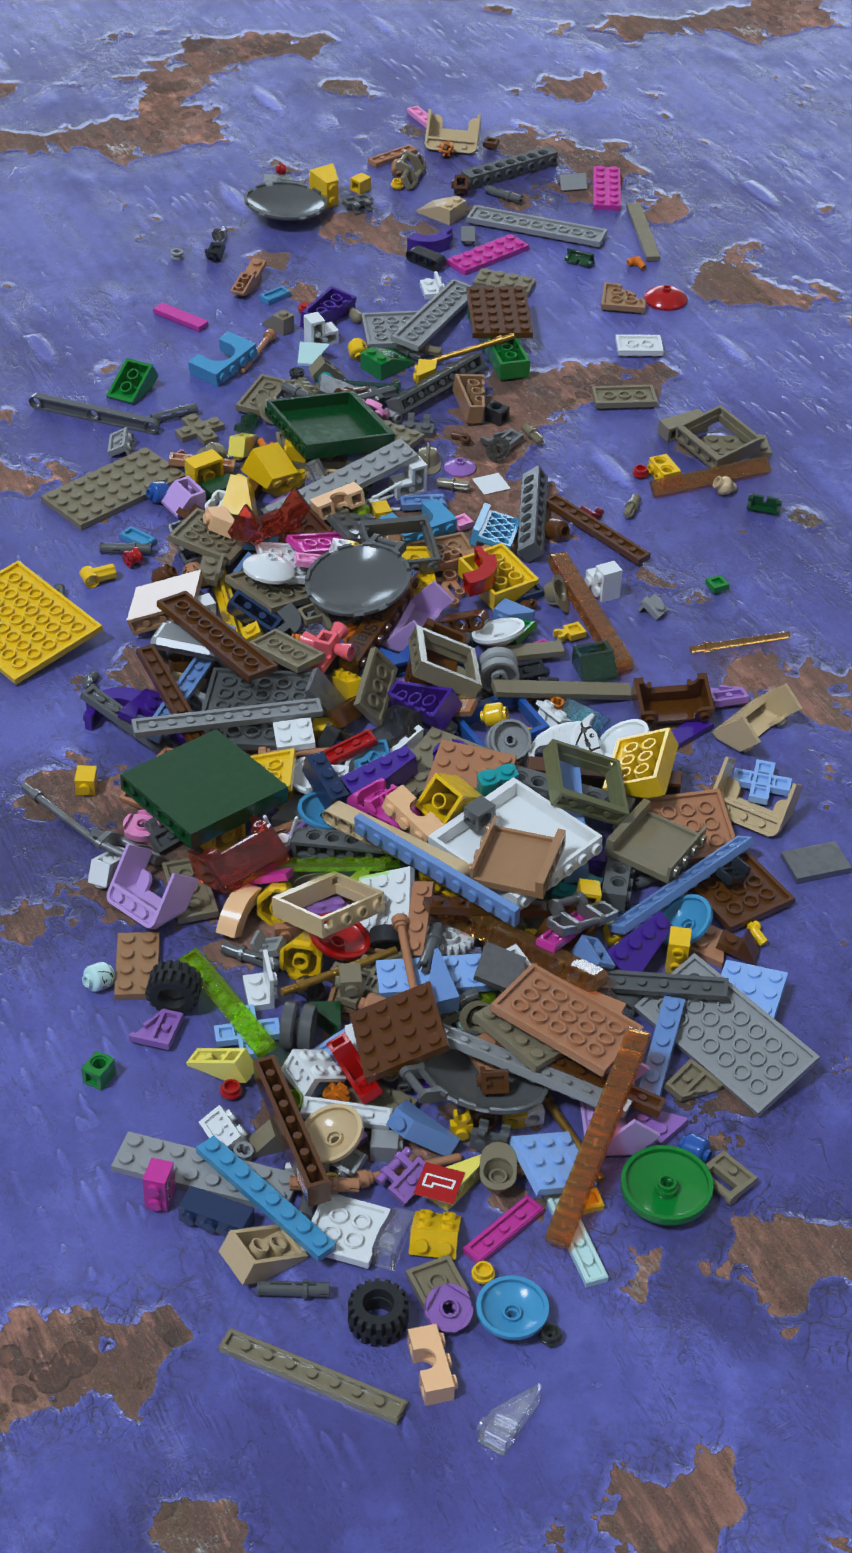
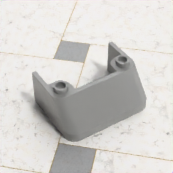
(175, 639)

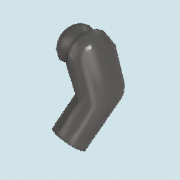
(89, 679)

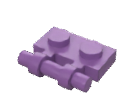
(405, 1184)

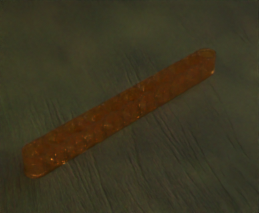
(589, 609)
(505, 935)
(597, 1138)

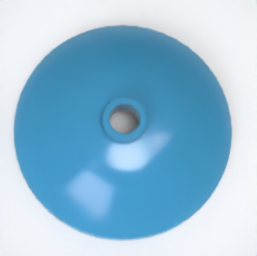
(311, 811)
(689, 912)
(516, 1298)

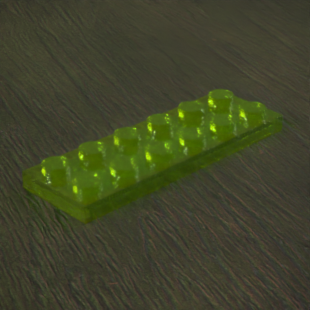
(347, 863)

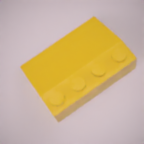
(512, 575)
(646, 762)

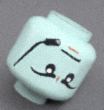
(98, 976)

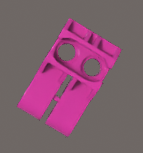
(372, 798)

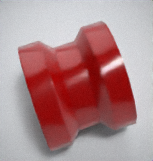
(132, 557)

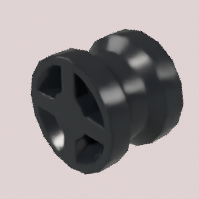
(296, 372)

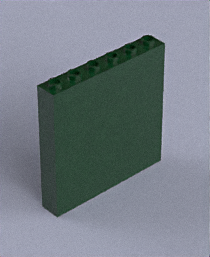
(329, 424)
(204, 788)

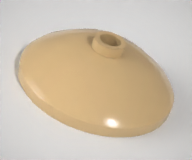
(335, 1131)

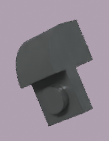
(290, 619)

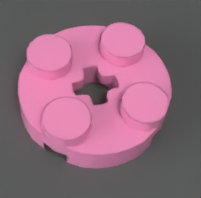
(377, 408)
(133, 826)

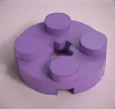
(461, 1305)

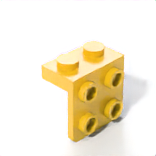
(434, 1234)

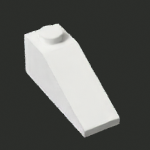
(103, 869)

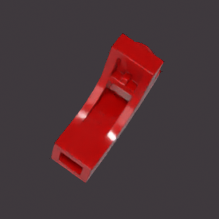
(484, 577)
(351, 1066)

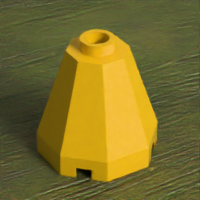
(264, 901)
(301, 957)

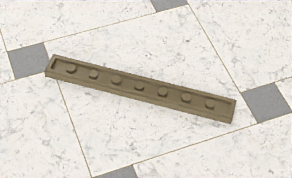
(643, 231)
(561, 689)
(313, 1376)

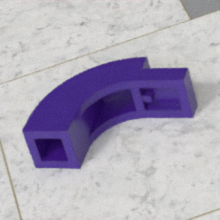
(437, 243)
(122, 695)

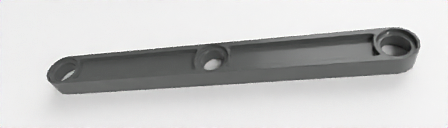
(104, 415)

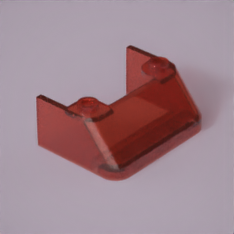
(254, 530)
(241, 862)

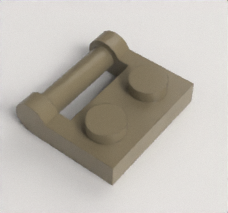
(733, 1174)

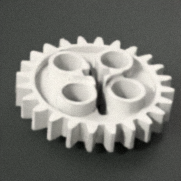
(453, 940)

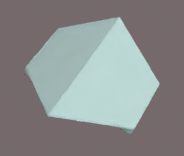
(310, 352)

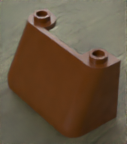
(435, 657)
(673, 702)

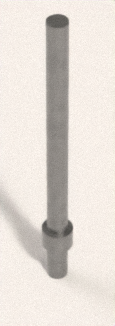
(37, 796)

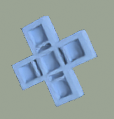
(762, 782)
(227, 1036)

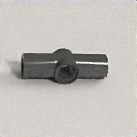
(379, 395)

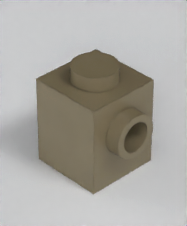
(349, 980)

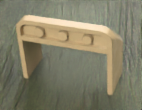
(756, 717)
(750, 814)

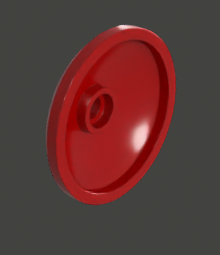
(665, 298)
(344, 944)

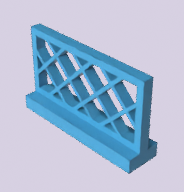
(484, 523)

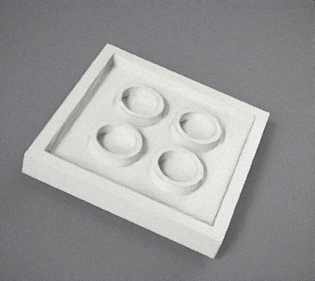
(397, 890)
(351, 1226)

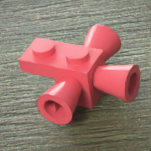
(330, 644)

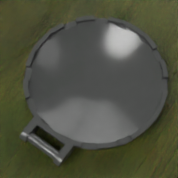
(285, 200)
(359, 577)
(454, 1079)

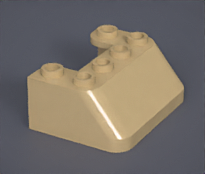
(464, 141)

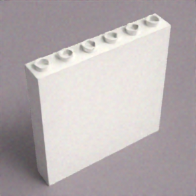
(527, 811)

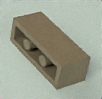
(668, 425)

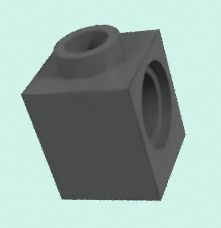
(479, 813)

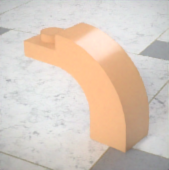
(237, 910)

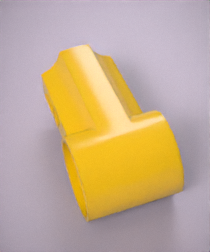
(92, 576)

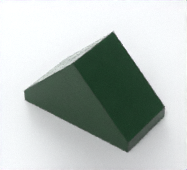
(329, 1016)

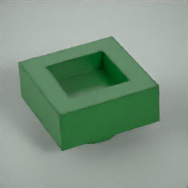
(717, 584)

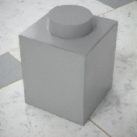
(384, 1145)

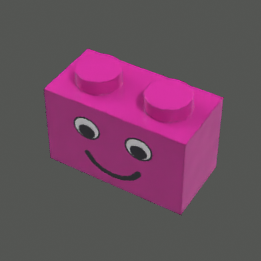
(159, 1185)

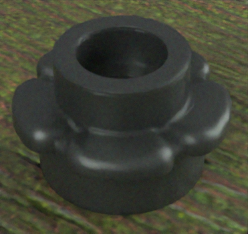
(550, 1330)

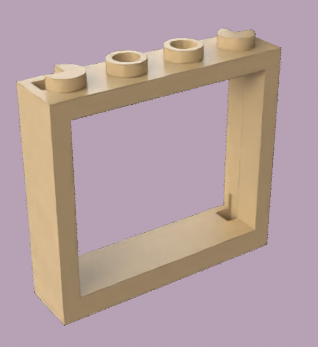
(289, 904)

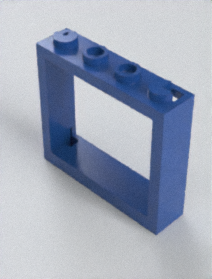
(522, 705)

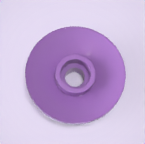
(459, 467)

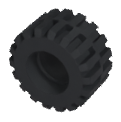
(174, 986)
(378, 1296)

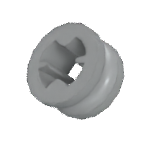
(176, 254)
(245, 1147)

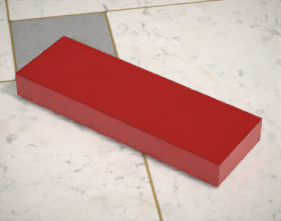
(351, 747)

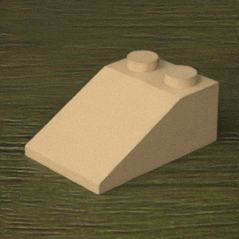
(445, 210)
(260, 1252)

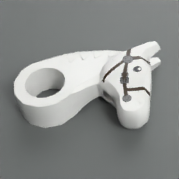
(573, 733)

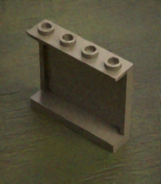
(653, 843)

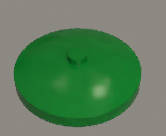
(666, 1185)

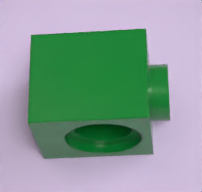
(98, 1070)

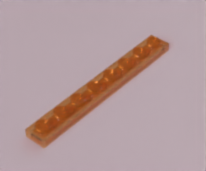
(706, 476)

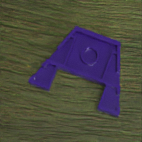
(146, 705)

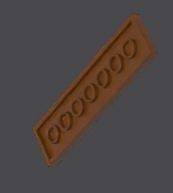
(217, 636)

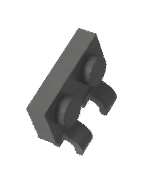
(357, 201)
(426, 427)
(160, 838)
(481, 1137)

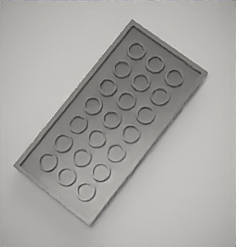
(736, 1042)

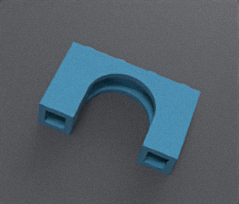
(217, 372)
(440, 520)

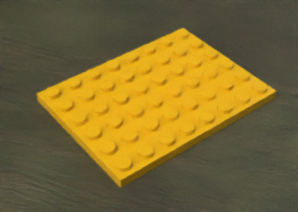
(37, 623)

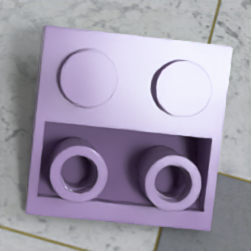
(184, 494)

